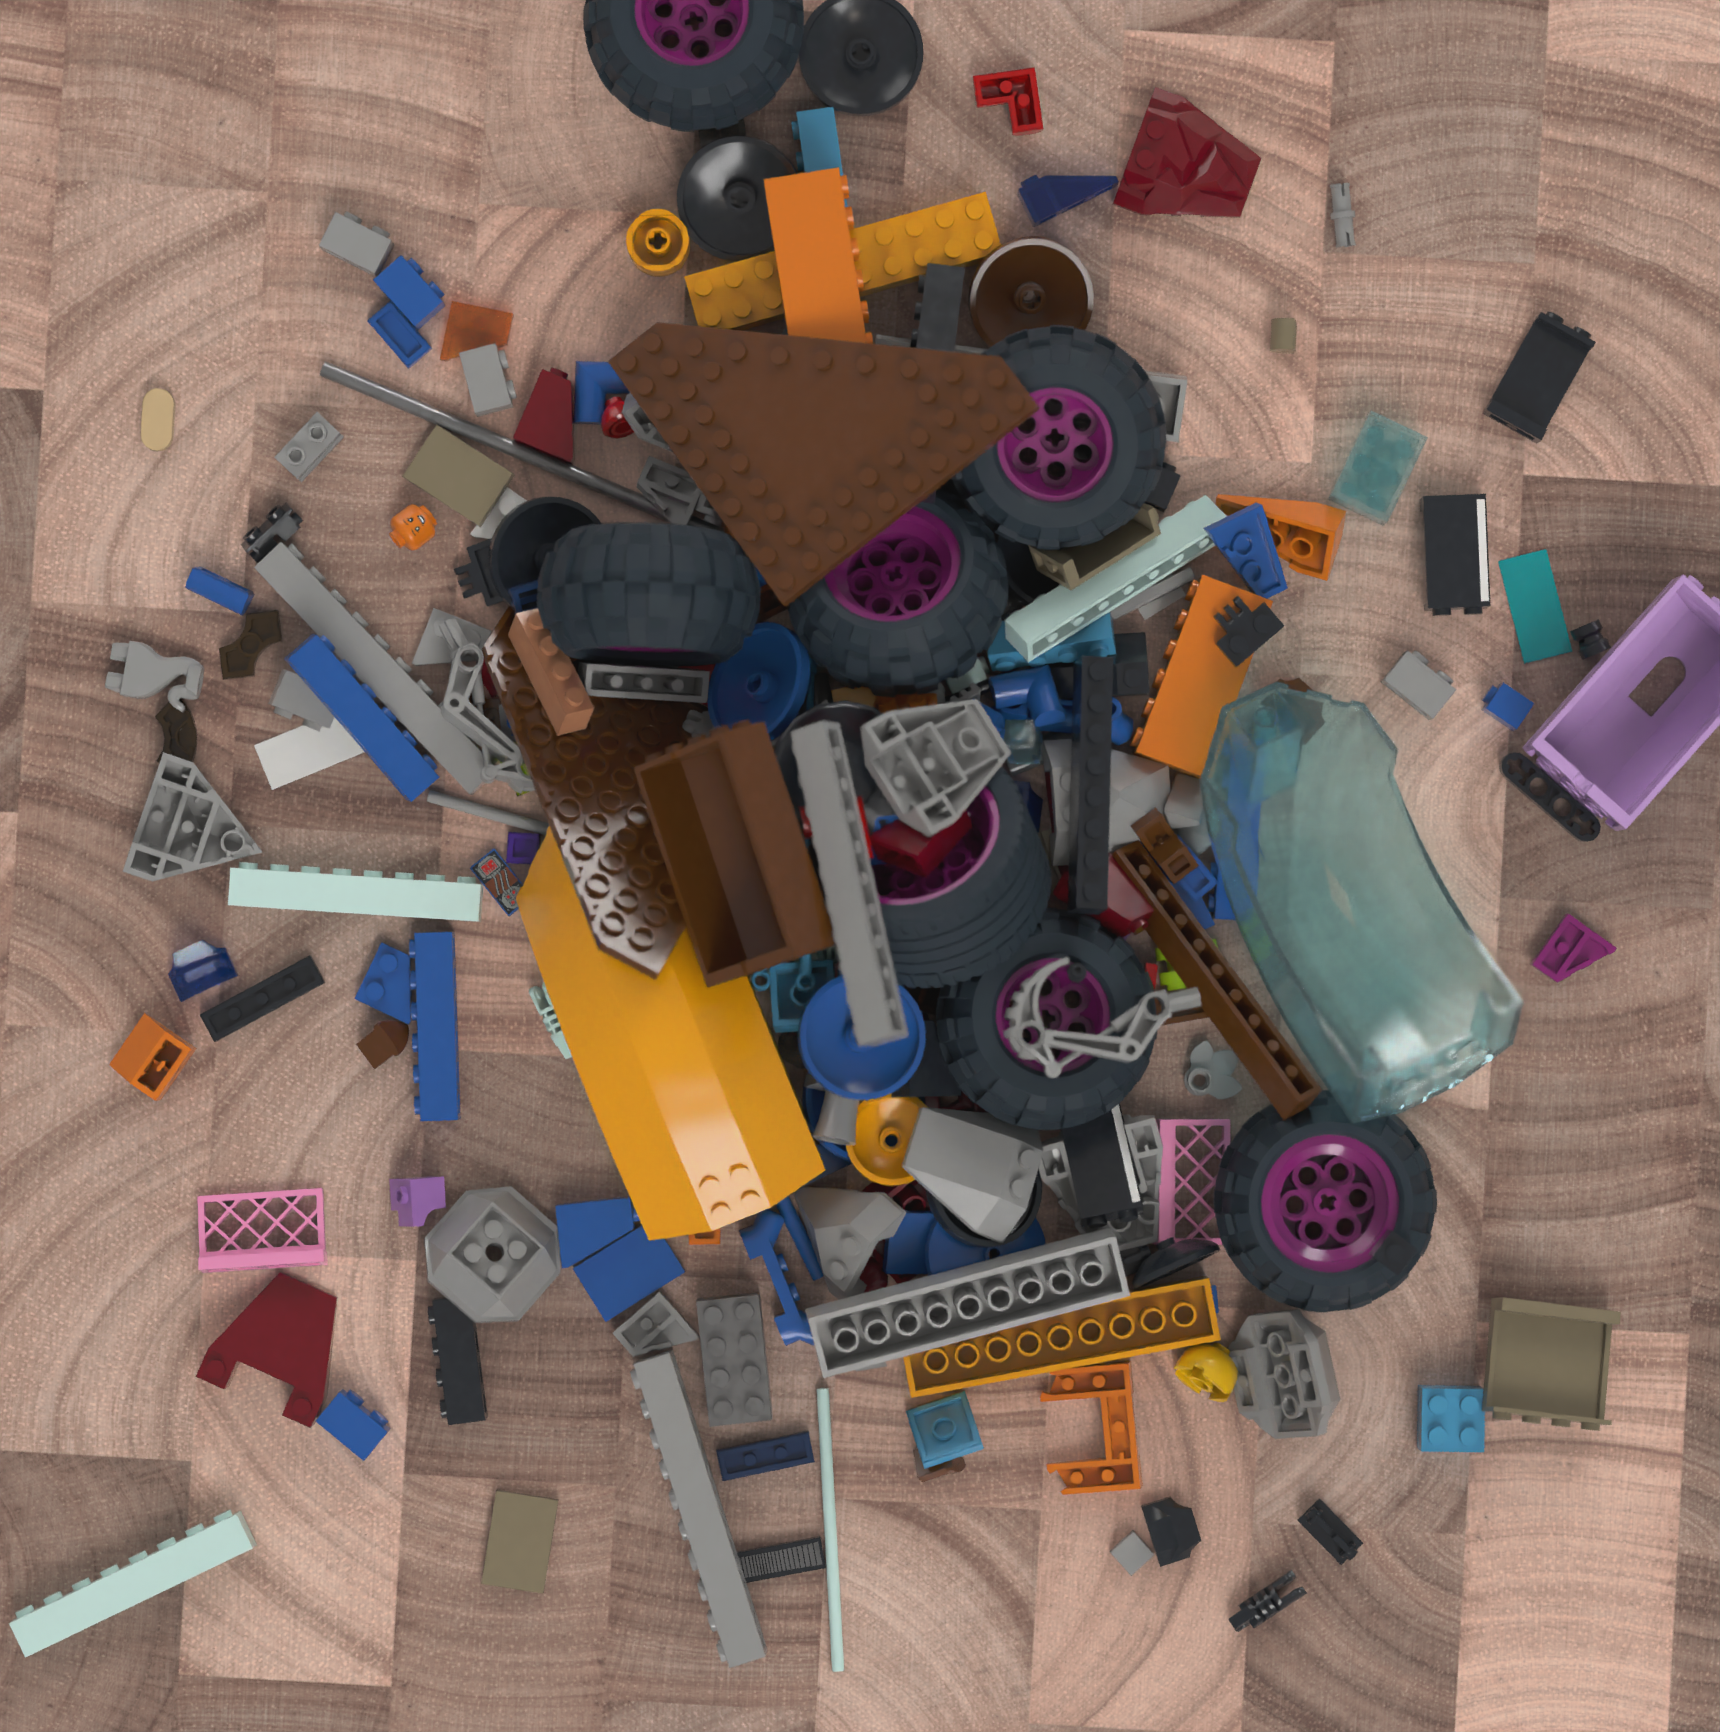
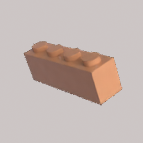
(550, 674)

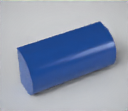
(219, 590)

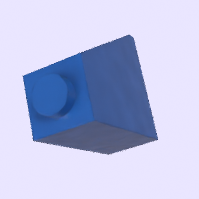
(592, 1225)

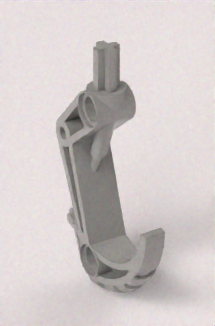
(471, 721)
(1137, 1021)

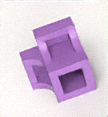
(416, 1198)

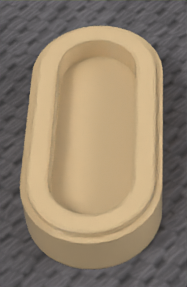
(157, 419)

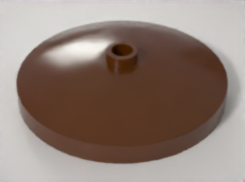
(1025, 265)

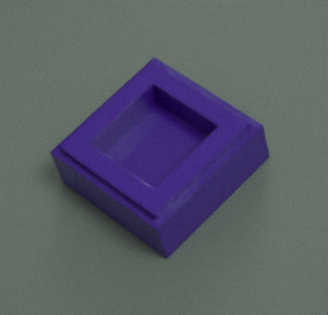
(522, 847)

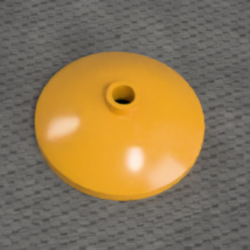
(875, 1122)

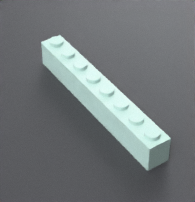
(1065, 611)
(355, 894)
(133, 1583)

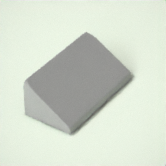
(1184, 802)

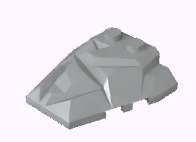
(1147, 1157)

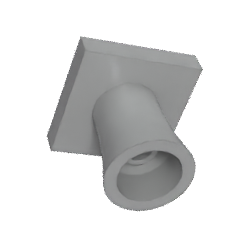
(836, 1117)

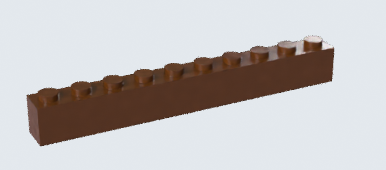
(1221, 990)

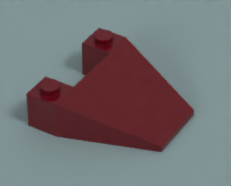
(284, 1335)

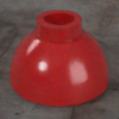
(613, 422)

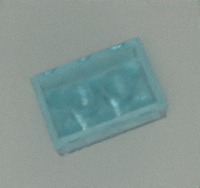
(1377, 468)

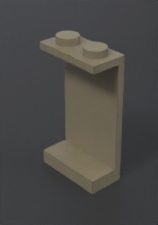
(1079, 563)

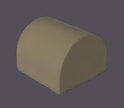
(1283, 335)

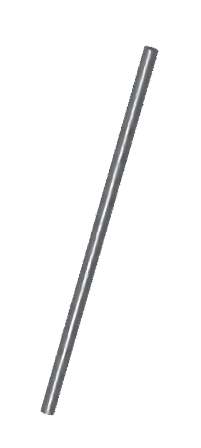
(497, 442)

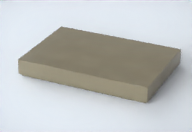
(458, 475)
(519, 1541)

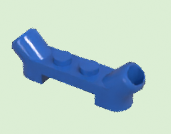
(1121, 723)
(760, 1240)

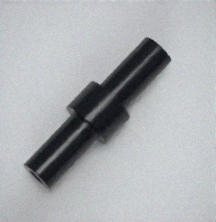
(1076, 972)

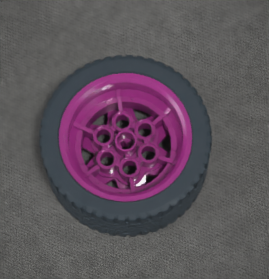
(974, 901)

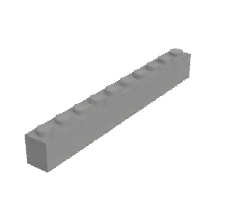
(373, 664)
(848, 884)

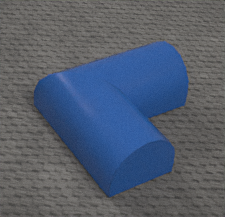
(592, 384)
(1032, 687)

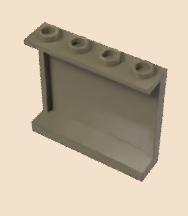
(1548, 1362)

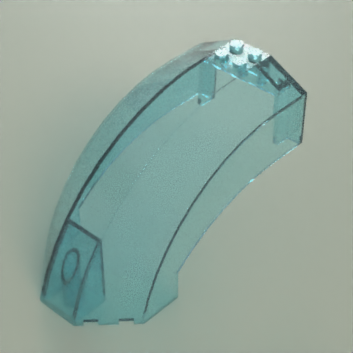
(1347, 904)

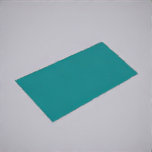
(1535, 606)

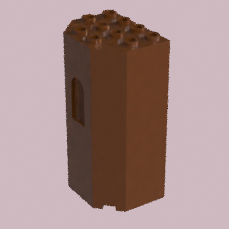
(734, 852)

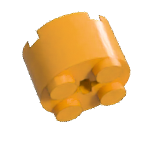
(644, 231)

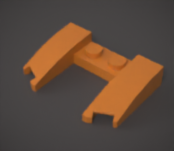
(1122, 1463)

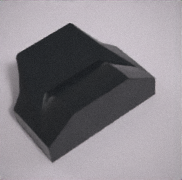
(1171, 1530)

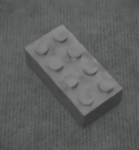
(734, 1359)

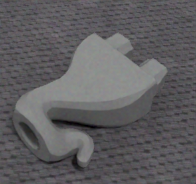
(150, 673)

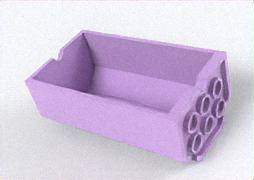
(1609, 747)

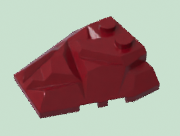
(1185, 164)

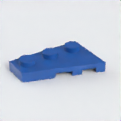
(1250, 549)

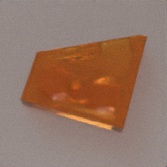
(474, 327)

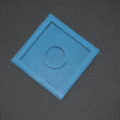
(944, 1429)

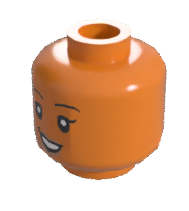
(412, 527)

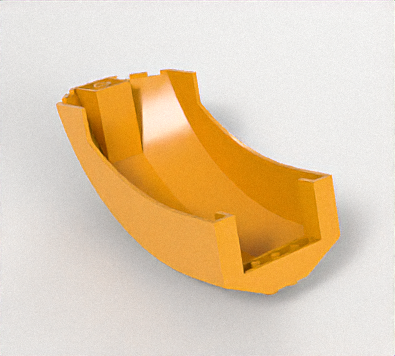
(671, 1070)

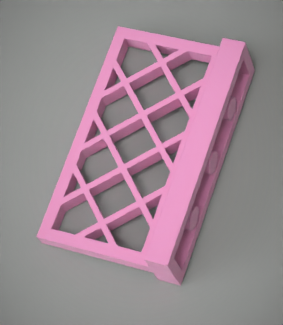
(1167, 1189)
(261, 1258)

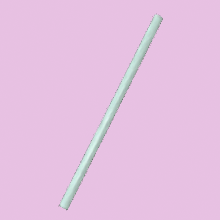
(830, 1529)

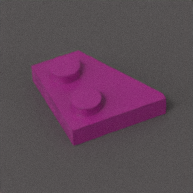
(1570, 949)

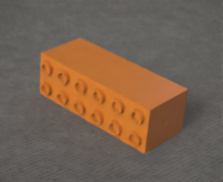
(817, 256)
(1194, 681)

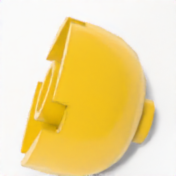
(1208, 1369)

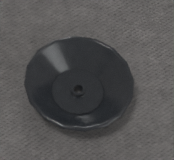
(851, 718)

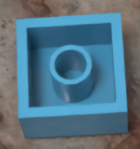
(787, 999)
(1450, 1418)

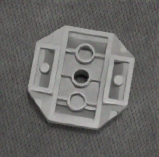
(488, 1288)
(1284, 1374)

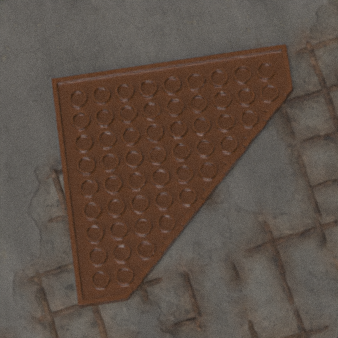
(815, 437)
(598, 806)

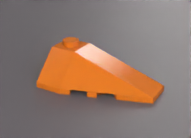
(1301, 530)

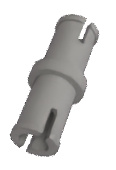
(1342, 215)

